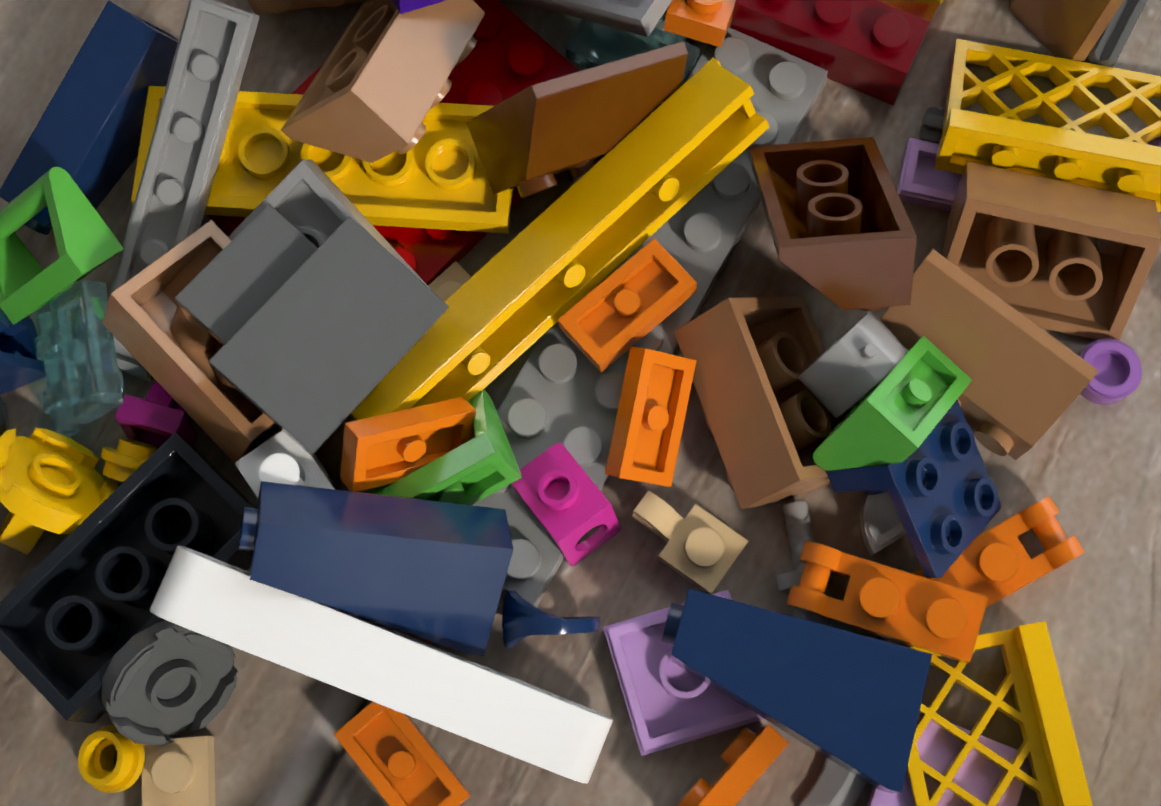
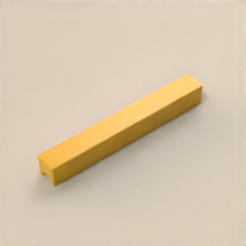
(575, 242)

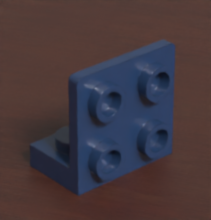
(937, 492)

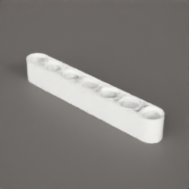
(381, 665)

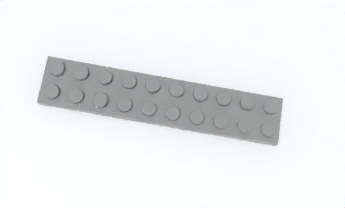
(560, 391)

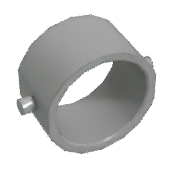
(853, 364)

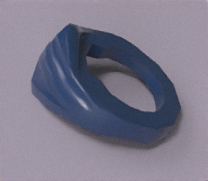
(523, 619)

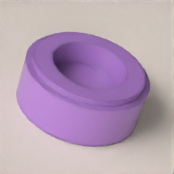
(1117, 374)

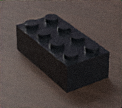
(105, 575)

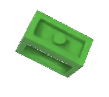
(80, 238)
(896, 412)
(467, 471)

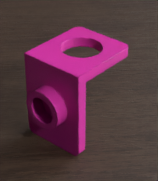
(566, 503)

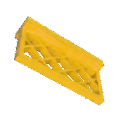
(1062, 149)
(1039, 711)

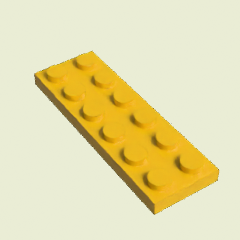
(428, 187)

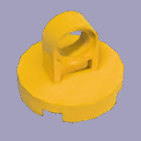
(46, 486)

